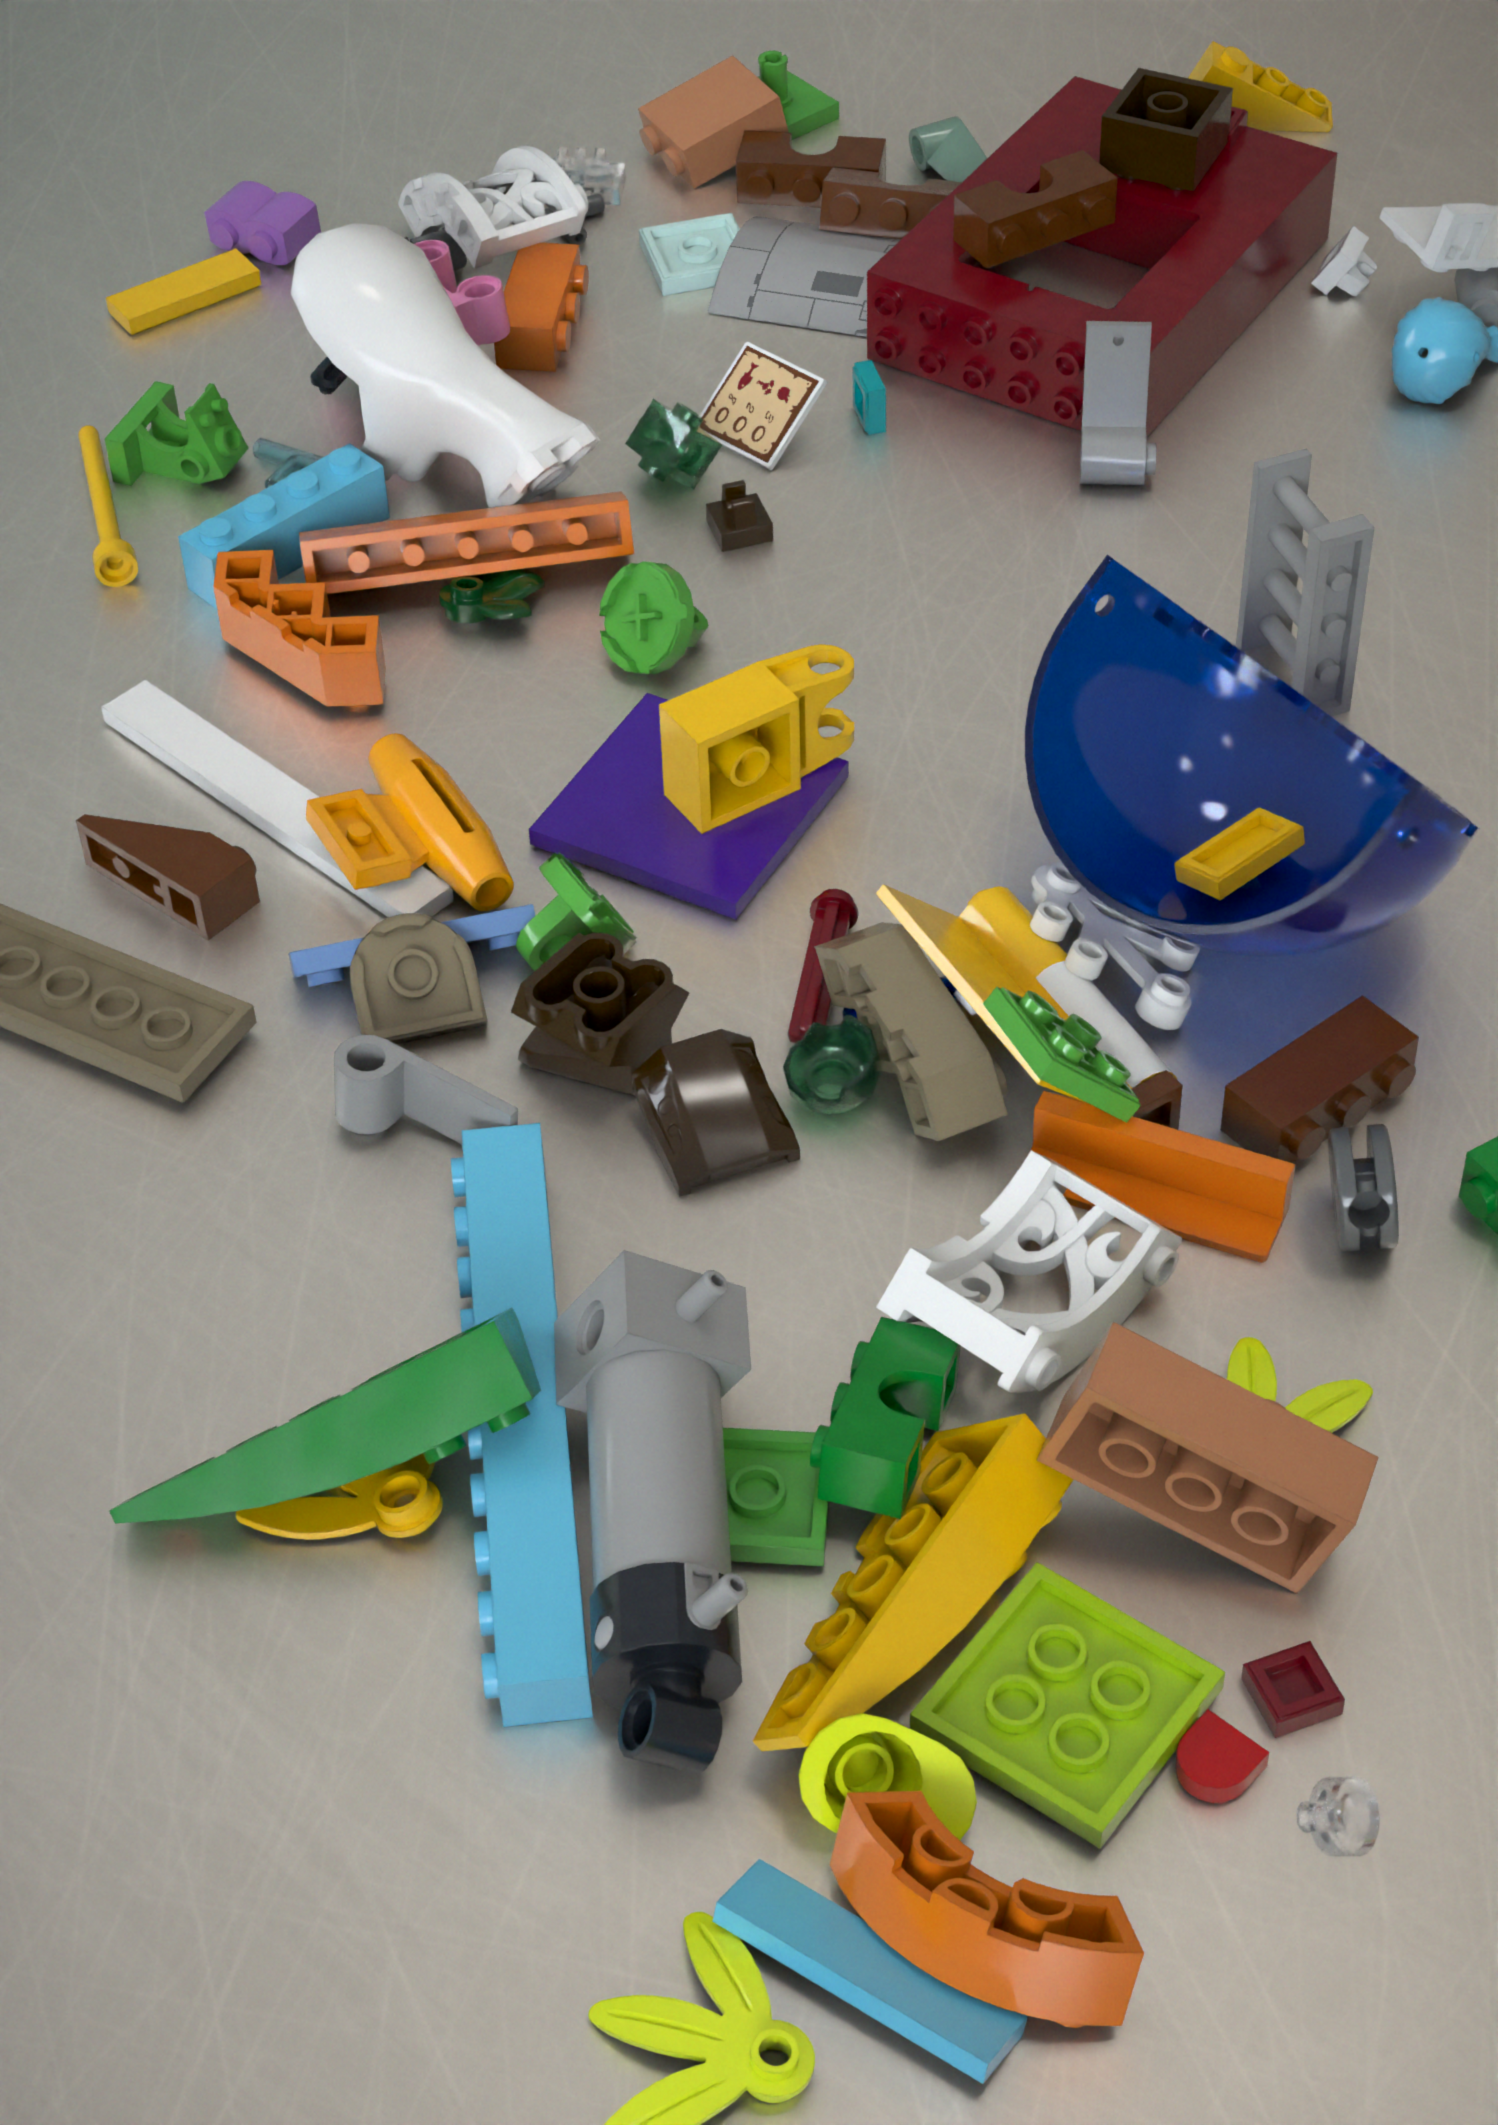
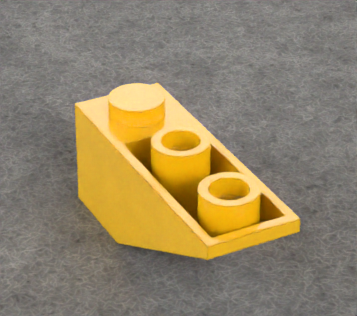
(1265, 93)

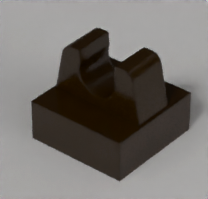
(738, 518)

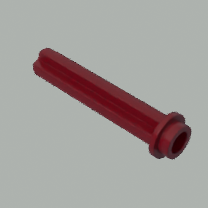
(832, 917)

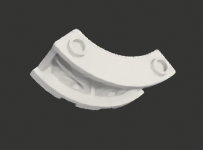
(482, 210)
(1031, 1348)

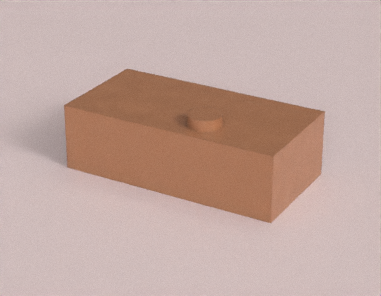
(1208, 1458)

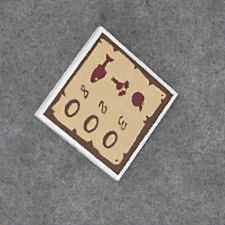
(760, 405)

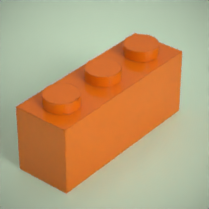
(541, 305)

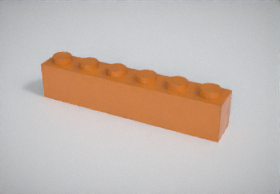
(468, 542)

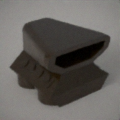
(597, 1012)

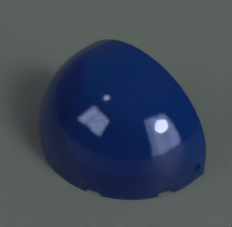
(1168, 733)

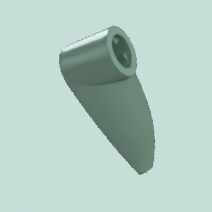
(946, 148)

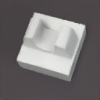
(1346, 265)

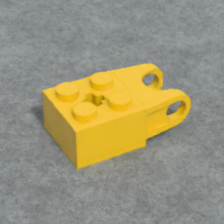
(753, 734)

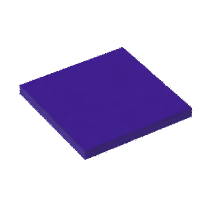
(626, 826)

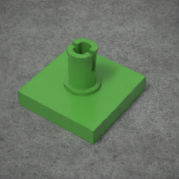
(802, 103)

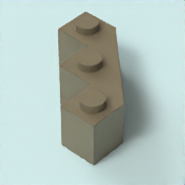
(917, 1029)

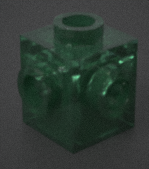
(663, 439)

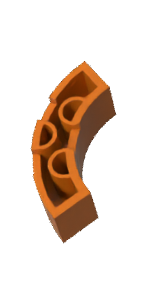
(1006, 1945)

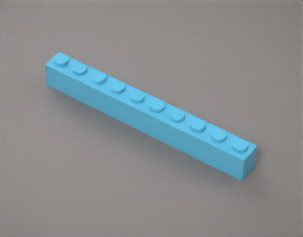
(527, 1473)

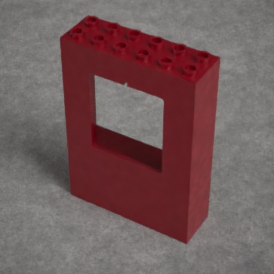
(1209, 255)

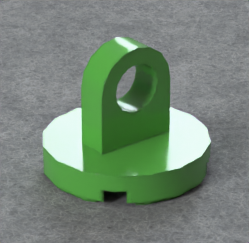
(649, 618)
(571, 912)

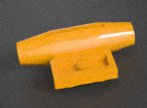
(411, 823)

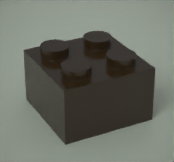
(1165, 129)

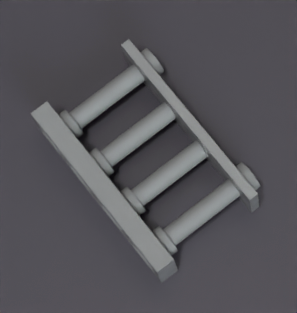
(1332, 575)

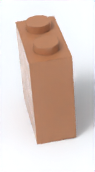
(704, 120)

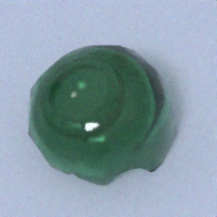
(833, 1067)

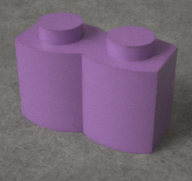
(263, 222)

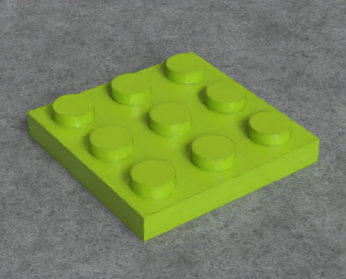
(1068, 1703)

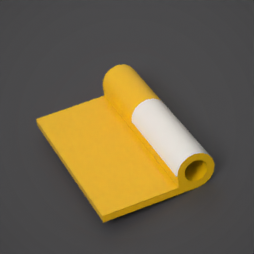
(997, 948)

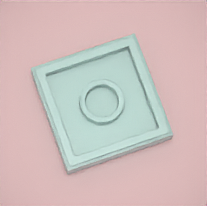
(688, 252)

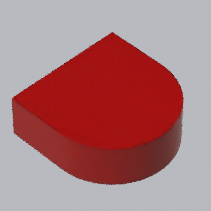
(1218, 1760)

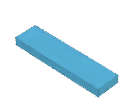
(863, 1970)

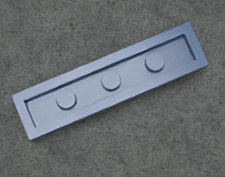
(326, 962)

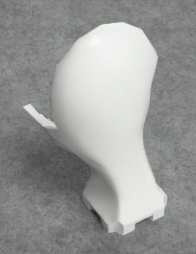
(420, 373)

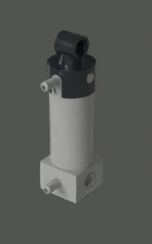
(649, 1366)

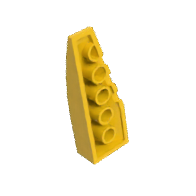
(921, 1574)

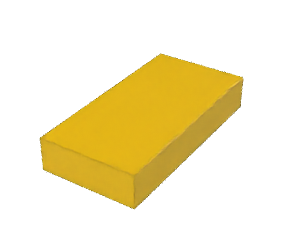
(1239, 853)

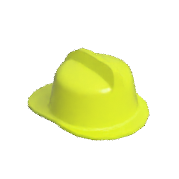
(884, 1756)

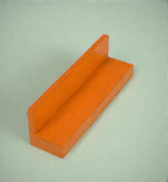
(1171, 1176)

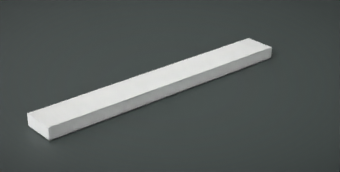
(254, 791)

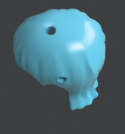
(1455, 347)

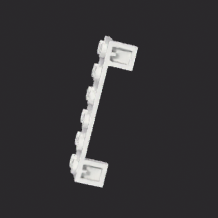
(1448, 234)

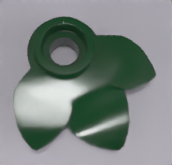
(490, 595)

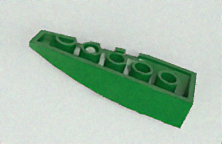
(377, 1425)

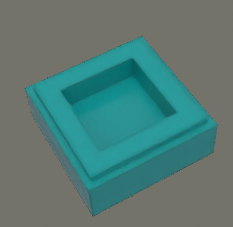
(869, 397)

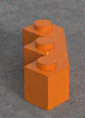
(293, 633)

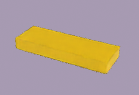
(183, 291)

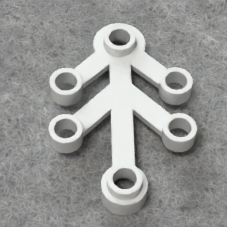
(1060, 896)

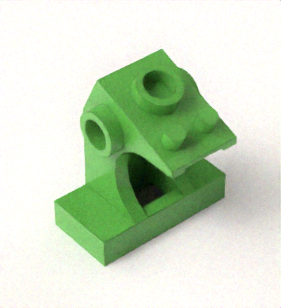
(187, 450)

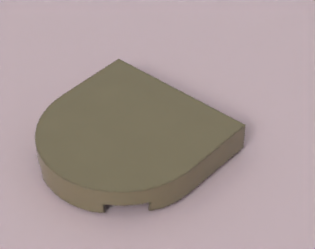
(415, 980)

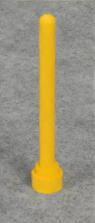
(112, 558)

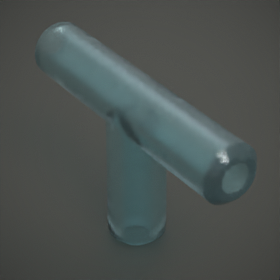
(287, 457)

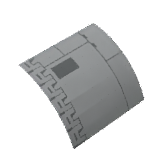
(798, 275)

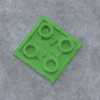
(1064, 1051)

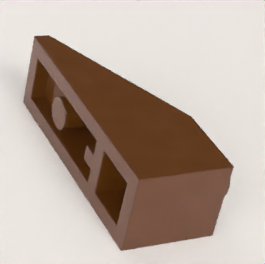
(174, 870)

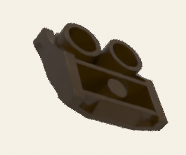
(711, 1109)

